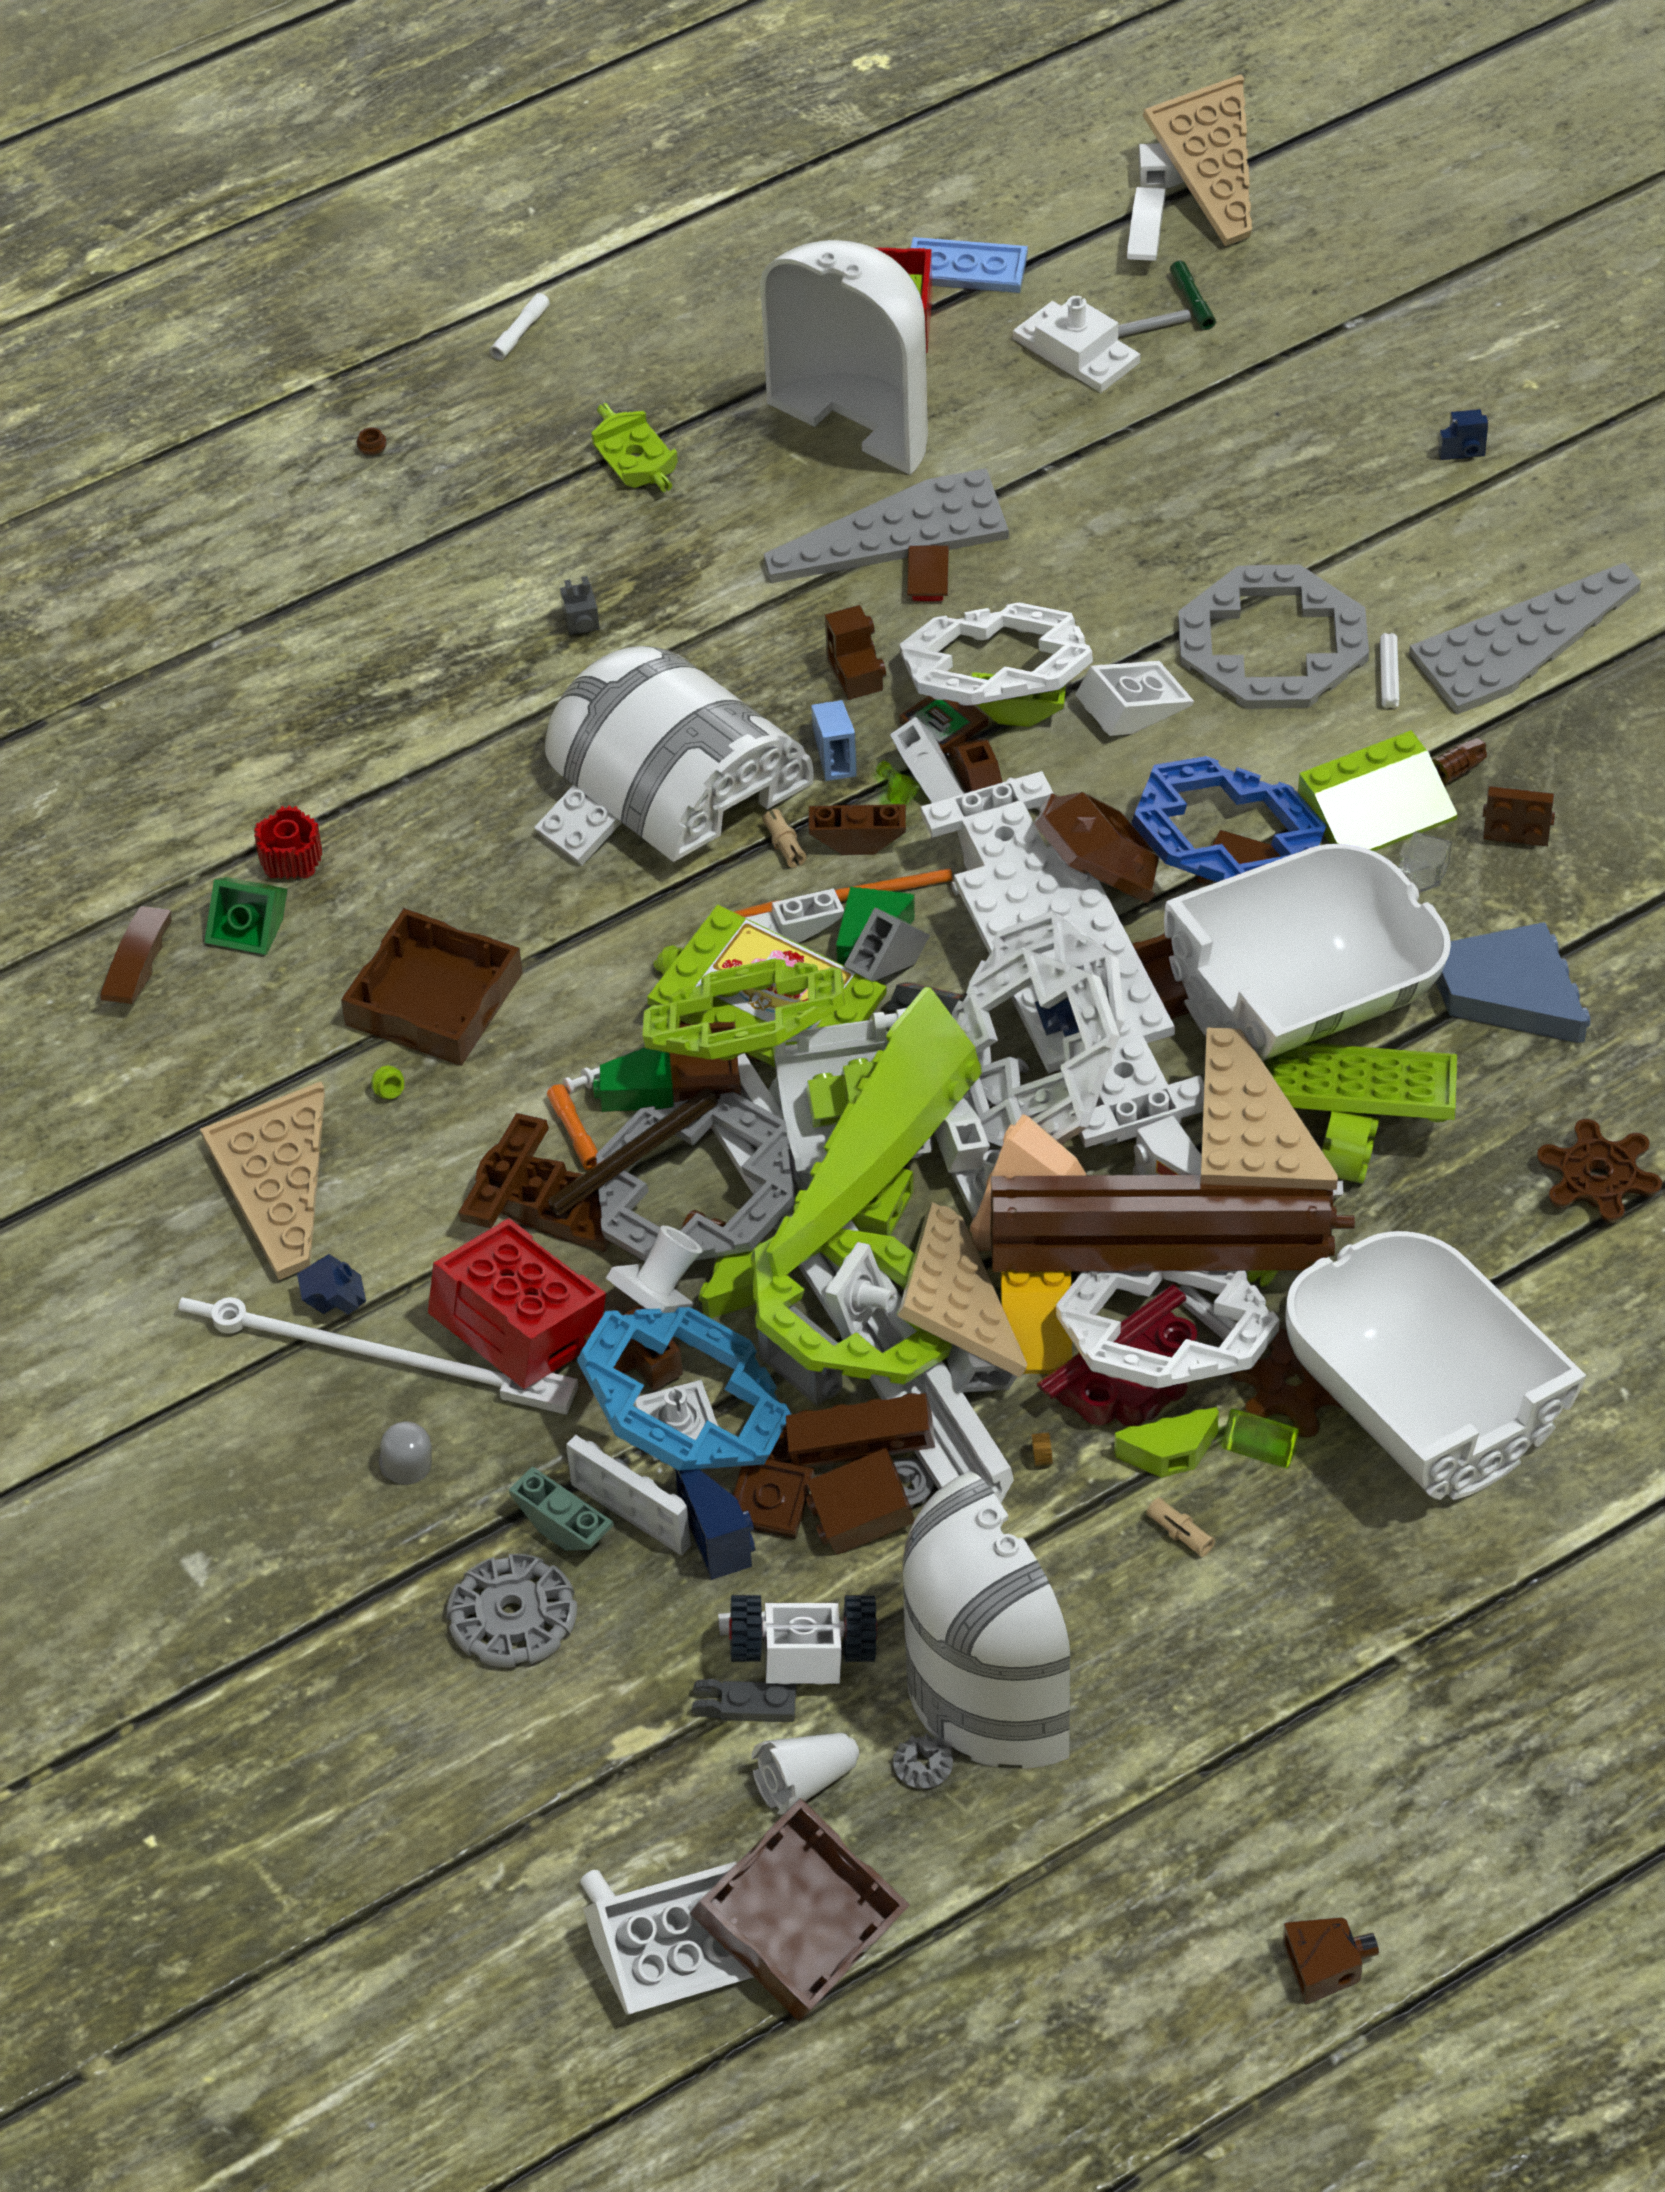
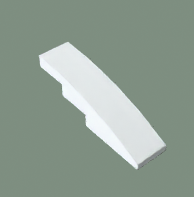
(1146, 224)

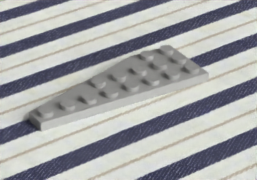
(938, 511)
(1503, 648)

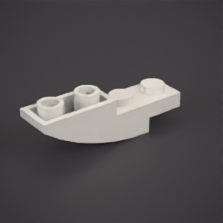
(802, 915)

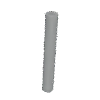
(1154, 323)

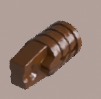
(1460, 760)

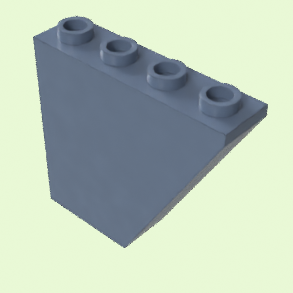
(1514, 983)

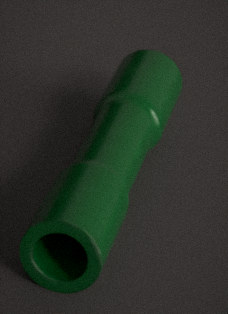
(1187, 284)

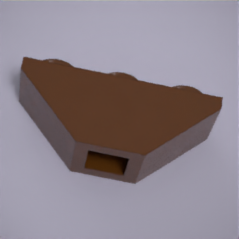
(975, 764)
(857, 827)

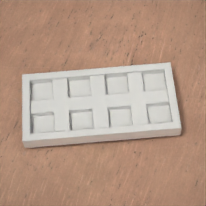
(629, 1494)

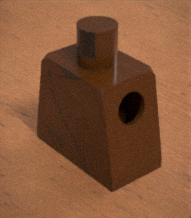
(1326, 1955)

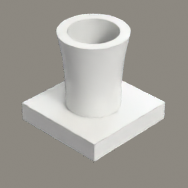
(655, 1281)

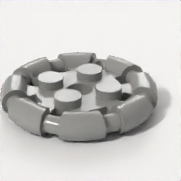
(505, 1627)

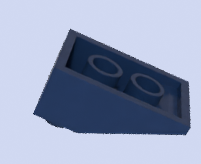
(716, 1523)

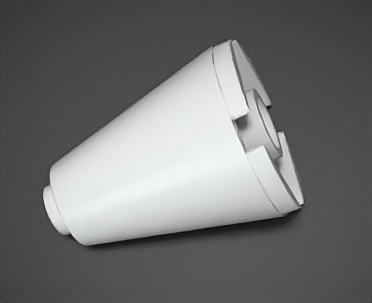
(801, 1766)

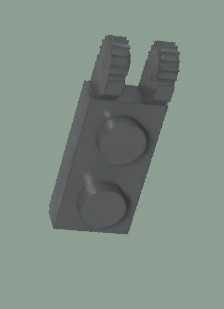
(745, 1701)

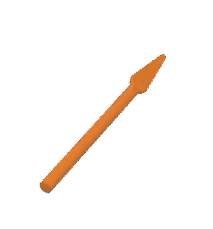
(894, 885)

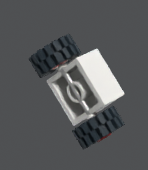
(803, 1638)

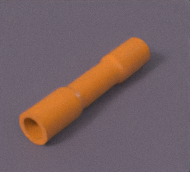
(567, 1113)

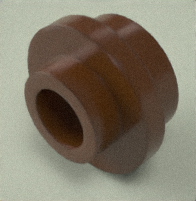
(371, 441)

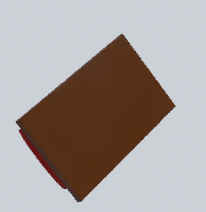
(928, 572)

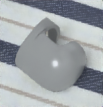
(405, 1453)

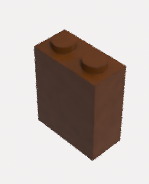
(859, 1502)

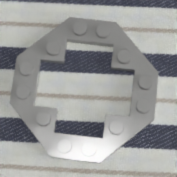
(1317, 600)
(768, 1166)

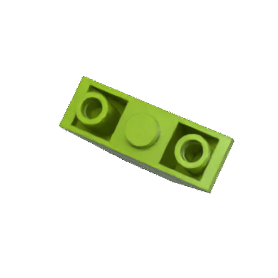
(1023, 709)
(730, 1285)
(1169, 1443)

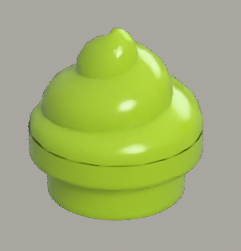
(666, 958)
(387, 1082)

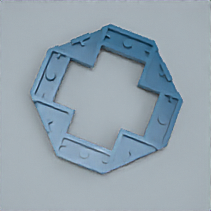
(619, 1392)

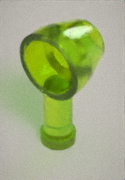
(900, 787)

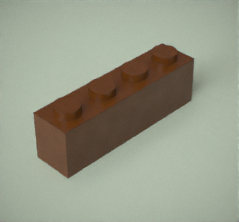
(859, 1430)

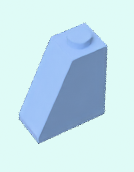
(834, 740)

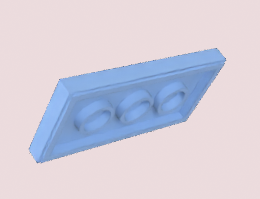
(975, 264)

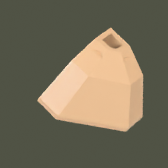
(1025, 1152)

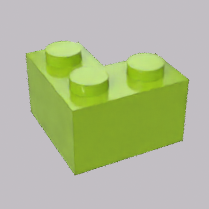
(831, 1094)

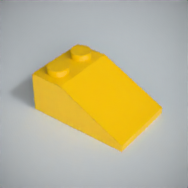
(1031, 1310)

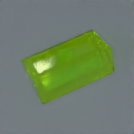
(1260, 1438)

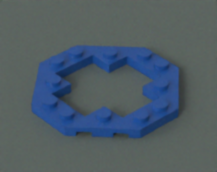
(1214, 862)

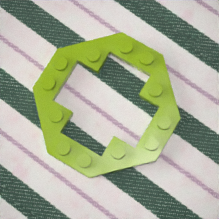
(824, 997)
(854, 1354)

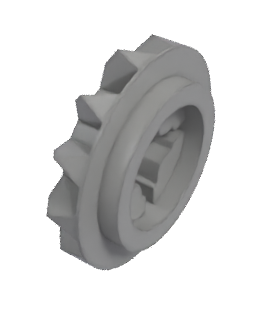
(914, 1471)
(914, 1772)

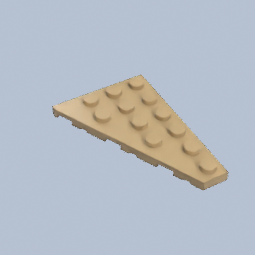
(1207, 146)
(1251, 1126)
(273, 1172)
(954, 1295)

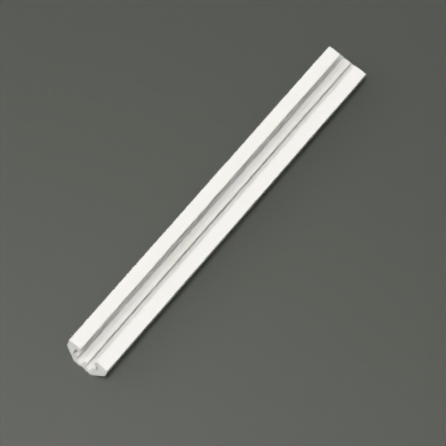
(959, 1435)

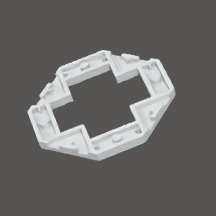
(1060, 637)
(1072, 947)
(1082, 1073)
(1193, 1360)

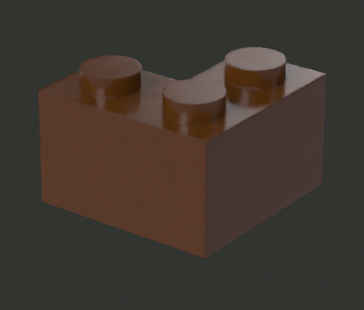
(853, 652)
(652, 1366)

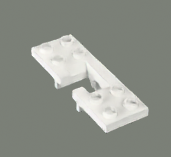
(577, 825)

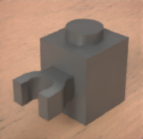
(579, 607)

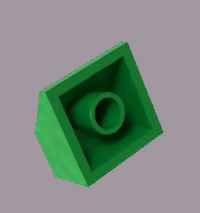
(244, 914)

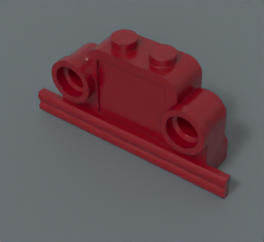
(1105, 1398)

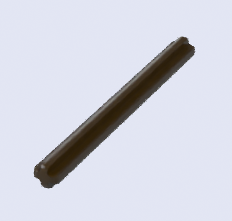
(632, 1151)

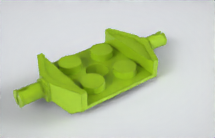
(629, 434)

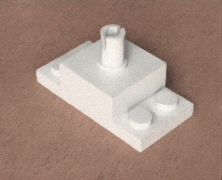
(1078, 342)

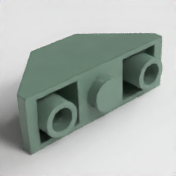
(559, 1512)

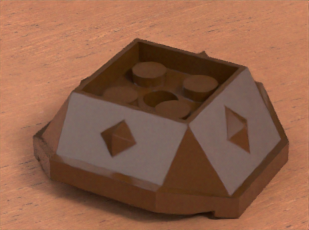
(1099, 842)

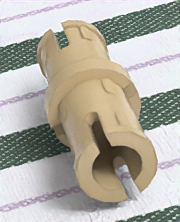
(784, 838)
(1164, 1514)

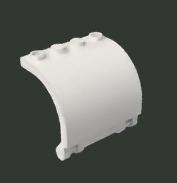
(819, 1052)

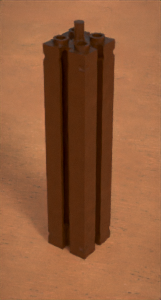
(1157, 1224)

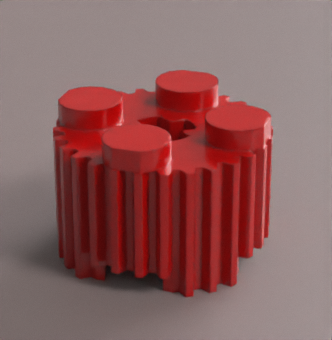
(288, 844)

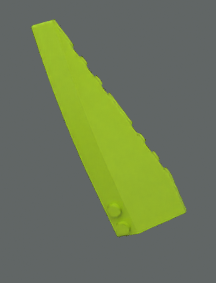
(894, 1114)

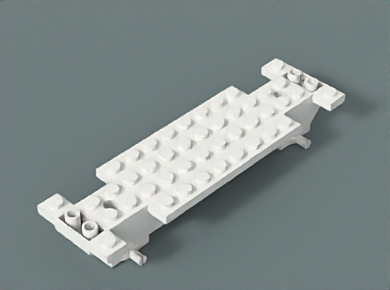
(1020, 878)

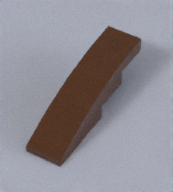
(135, 955)

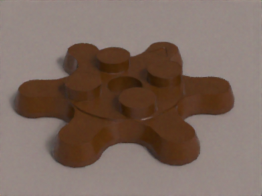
(1596, 1152)
(1277, 1396)

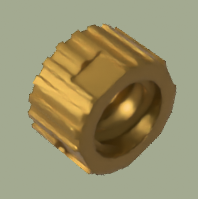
(1042, 1449)

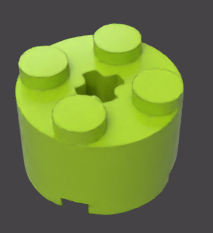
(1348, 1144)

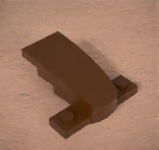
(520, 1186)

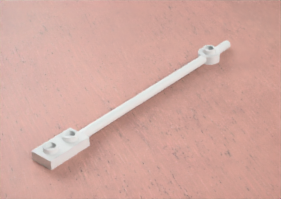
(549, 1393)

